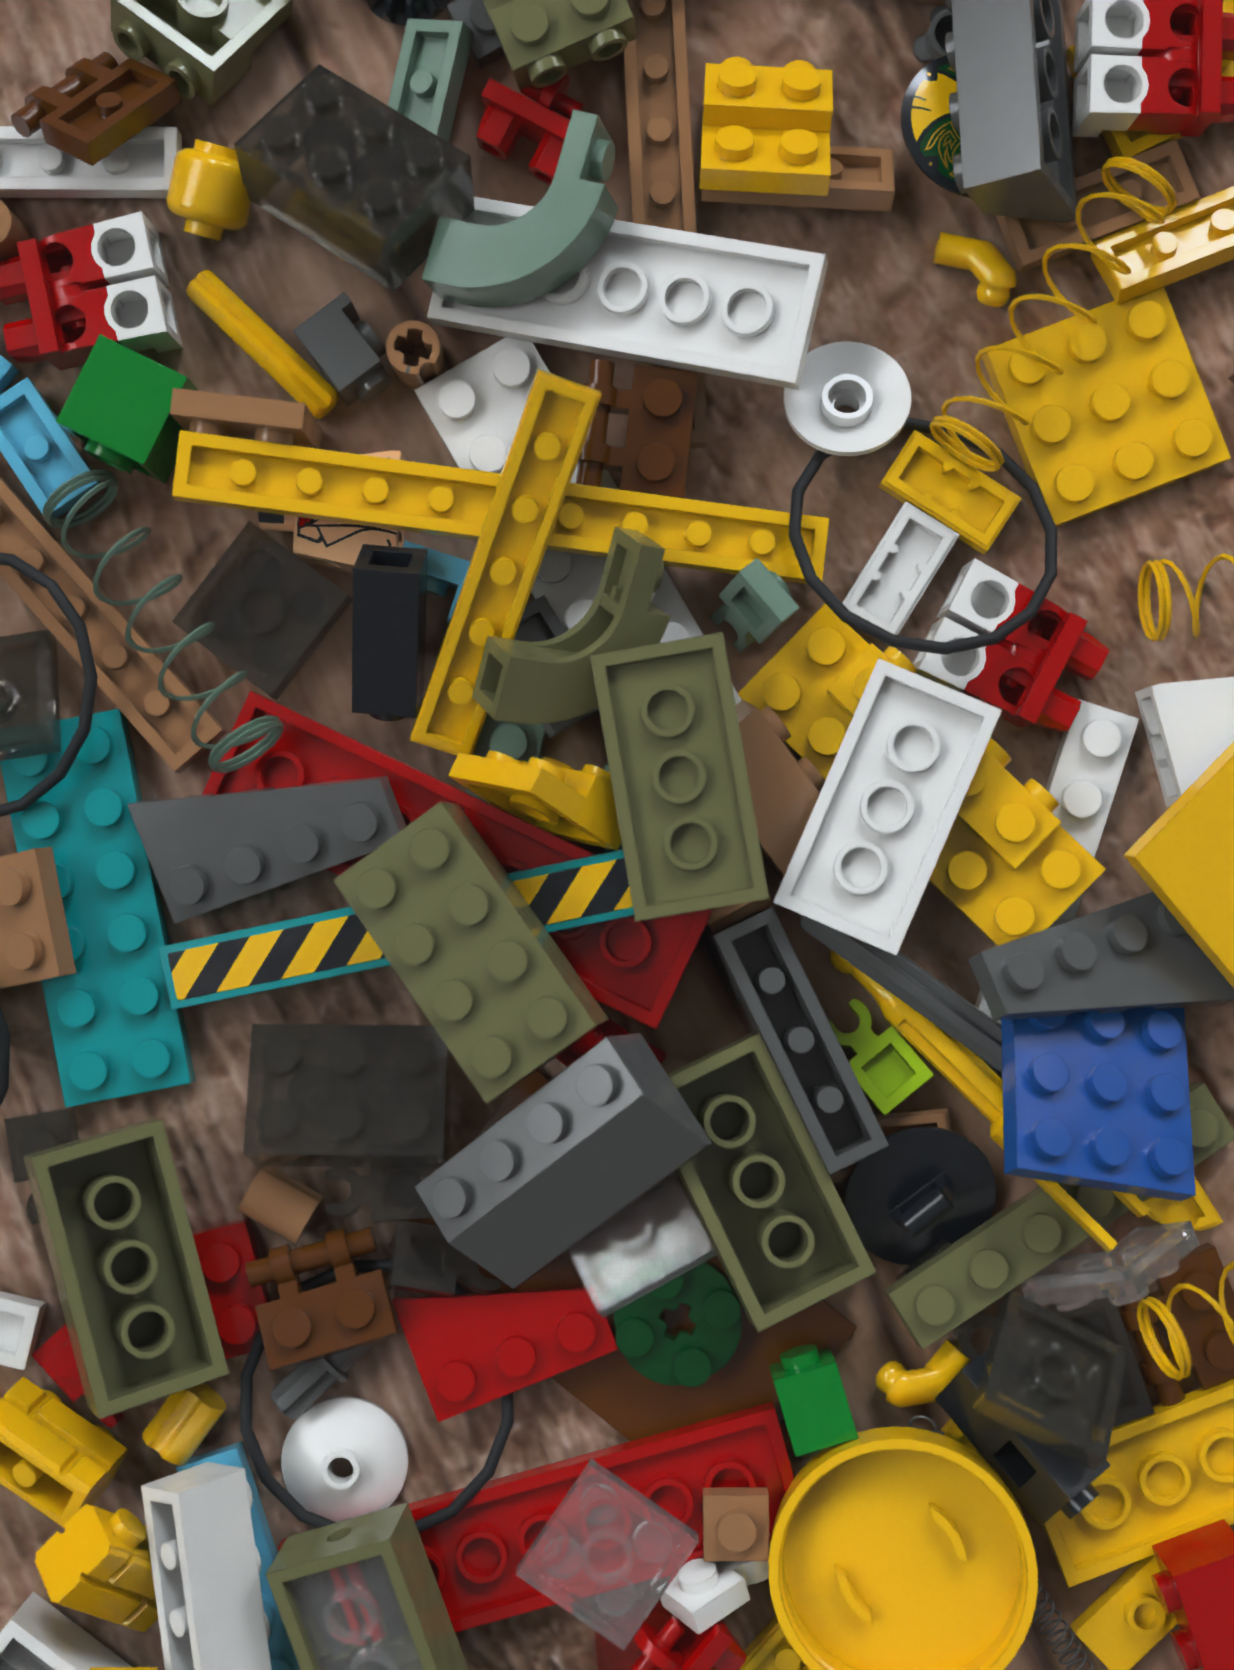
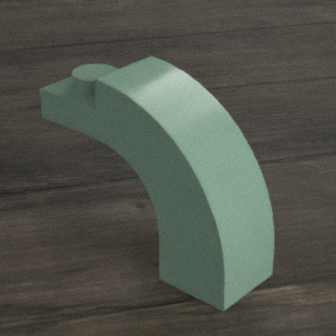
(544, 246)

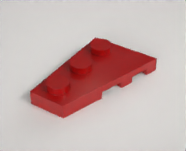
(500, 1342)

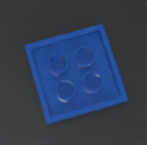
(1100, 1101)

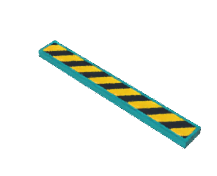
(339, 944)

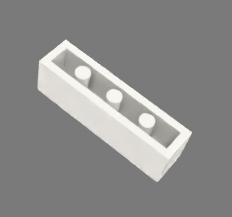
(206, 1570)

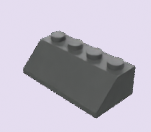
(1012, 108)
(564, 1161)

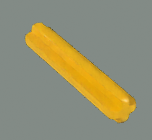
(262, 343)

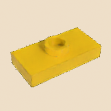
(950, 491)
(1125, 1618)

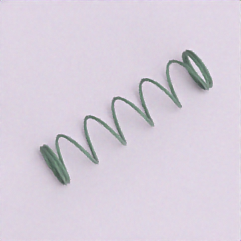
(247, 732)

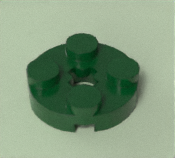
(689, 1355)

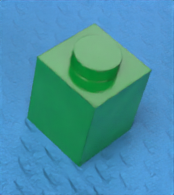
(812, 1399)

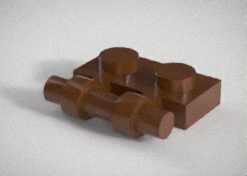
(97, 106)
(657, 429)
(326, 1318)
(1200, 1322)

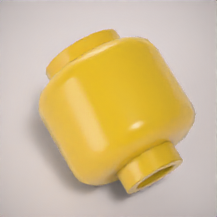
(208, 190)

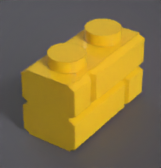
(53, 1453)
(101, 1567)

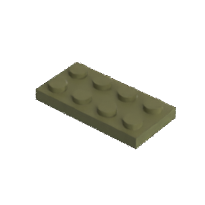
(679, 777)

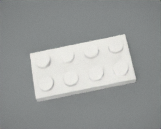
(887, 806)

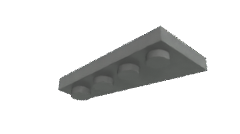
(250, 841)
(1100, 963)

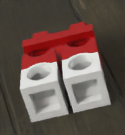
(1152, 66)
(89, 284)
(1023, 666)

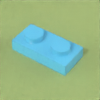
(39, 447)

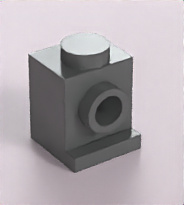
(345, 352)

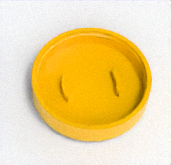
(902, 1557)

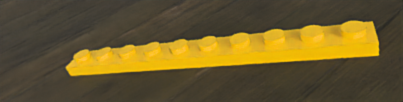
(456, 502)

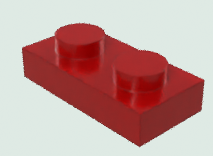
(223, 1261)

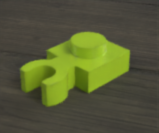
(882, 1064)

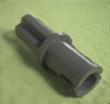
(312, 1380)

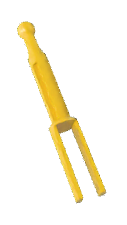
(976, 1083)

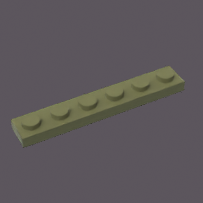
(1023, 1242)

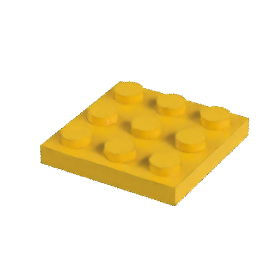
(1118, 416)

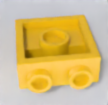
(766, 128)
(546, 794)

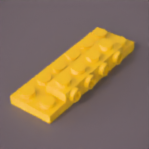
(1005, 854)

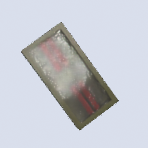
(364, 1597)

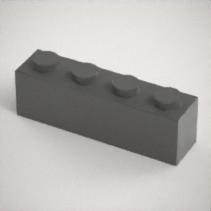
(799, 1039)

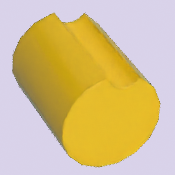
(183, 1423)

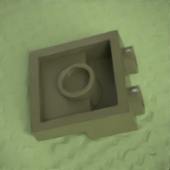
(555, 35)
(197, 41)

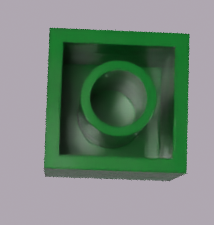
(124, 410)

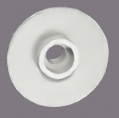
(852, 377)
(348, 1430)

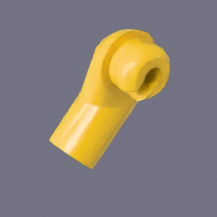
(983, 261)
(922, 1384)

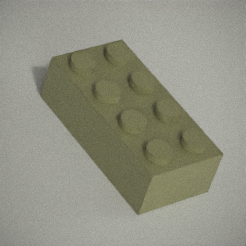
(470, 950)
(765, 1187)
(125, 1266)

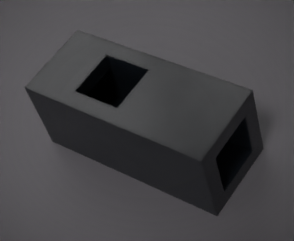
(388, 631)
(1033, 1472)

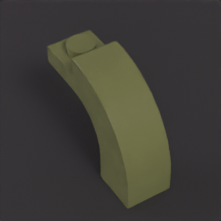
(555, 676)

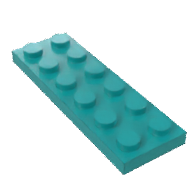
(115, 1013)

